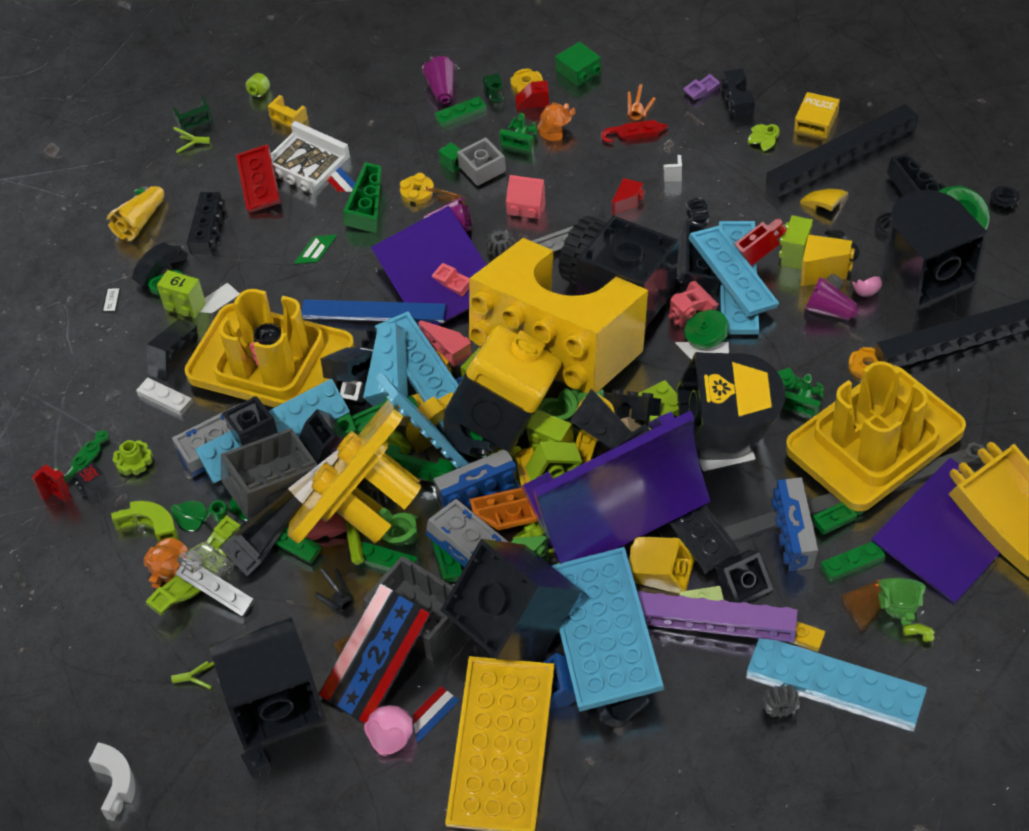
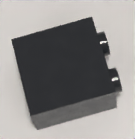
(346, 364)

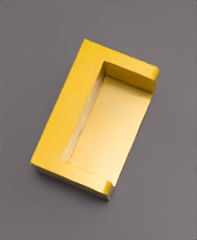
(284, 114)

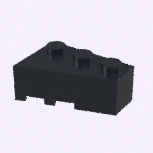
(170, 348)

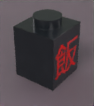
(90, 480)

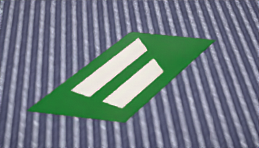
(315, 249)

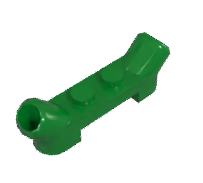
(358, 421)
(420, 468)

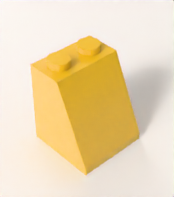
(826, 257)
(661, 563)

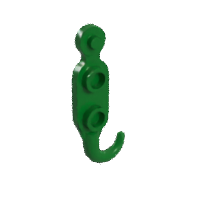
(86, 454)

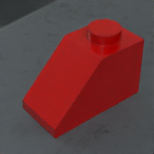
(533, 96)
(627, 196)

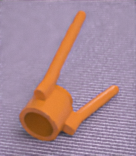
(636, 110)

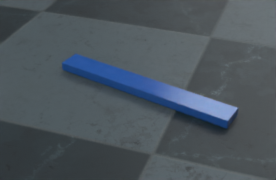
(372, 310)

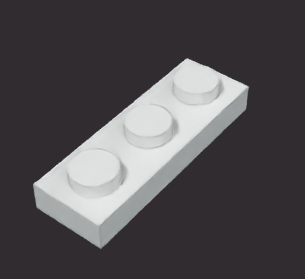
(164, 396)

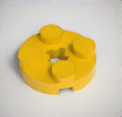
(418, 181)

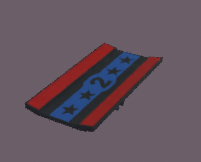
(375, 653)

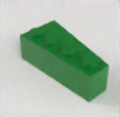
(363, 204)

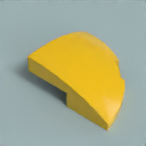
(824, 198)

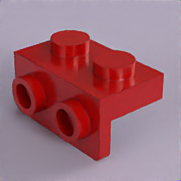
(51, 482)

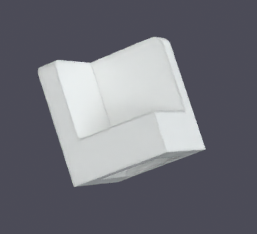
(673, 172)

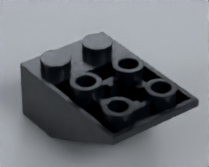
(321, 435)

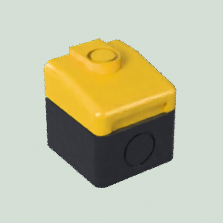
(503, 386)

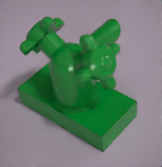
(519, 137)
(802, 401)

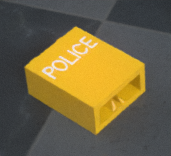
(816, 115)

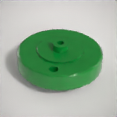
(706, 329)

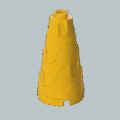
(131, 216)

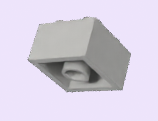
(481, 161)

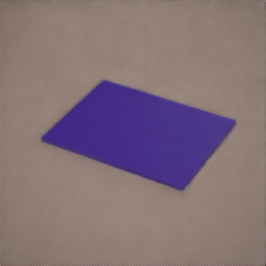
(417, 253)
(937, 538)

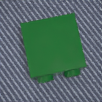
(578, 63)

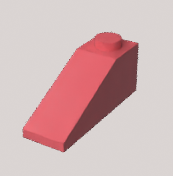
(447, 342)

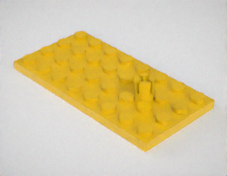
(500, 745)

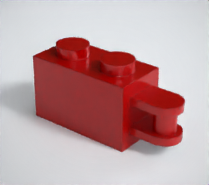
(760, 240)

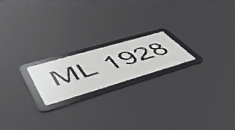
(111, 299)

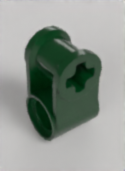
(493, 86)

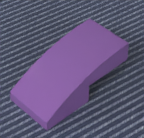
(703, 88)

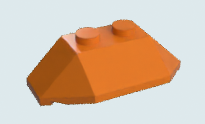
(504, 509)

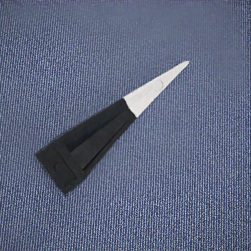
(256, 536)

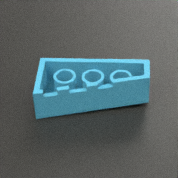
(389, 359)

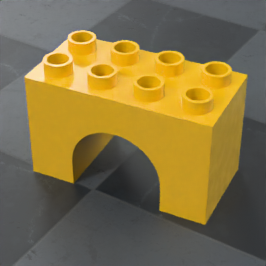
(588, 333)

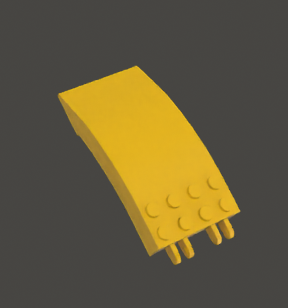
(998, 500)

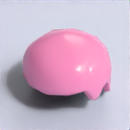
(868, 287)

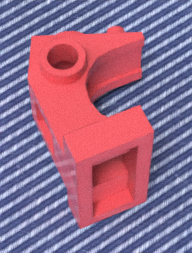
(687, 303)

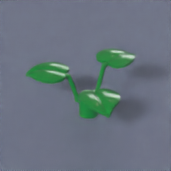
(191, 513)

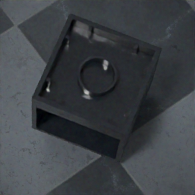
(633, 255)
(510, 601)

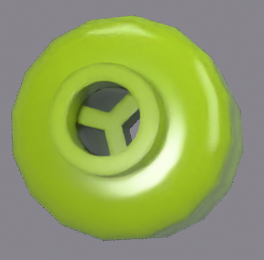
(257, 85)

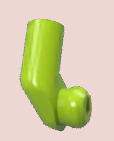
(915, 629)

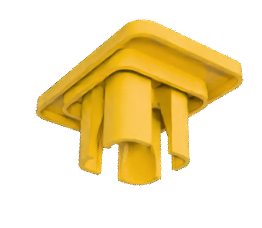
(284, 369)
(874, 436)
(337, 488)

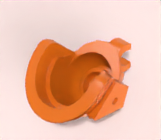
(553, 119)
(163, 560)

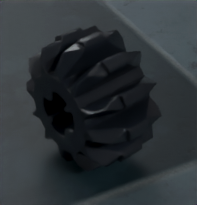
(697, 211)

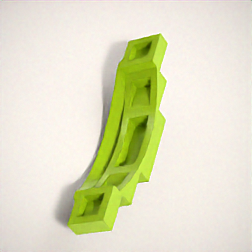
(178, 588)

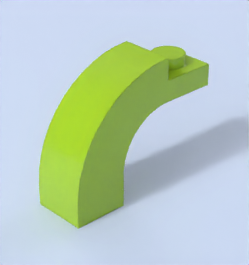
(146, 514)

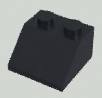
(250, 421)
(744, 576)

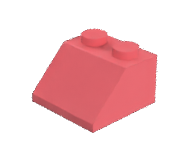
(525, 197)

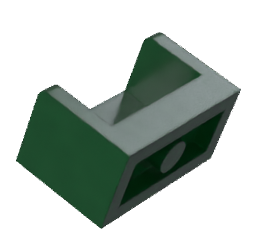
(193, 117)

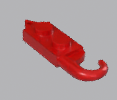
(635, 130)

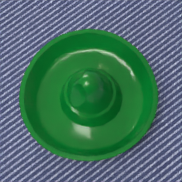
(971, 201)

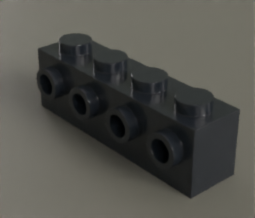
(205, 223)

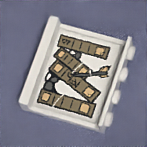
(308, 157)

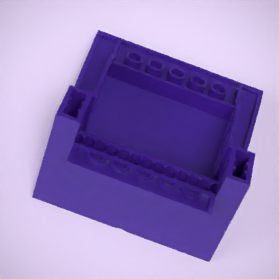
(621, 491)

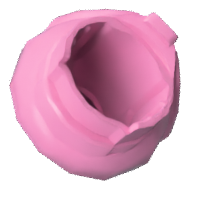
(388, 729)

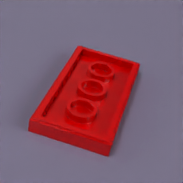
(258, 178)

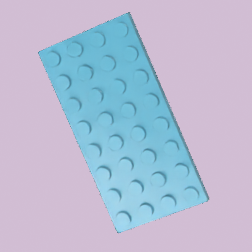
(607, 633)

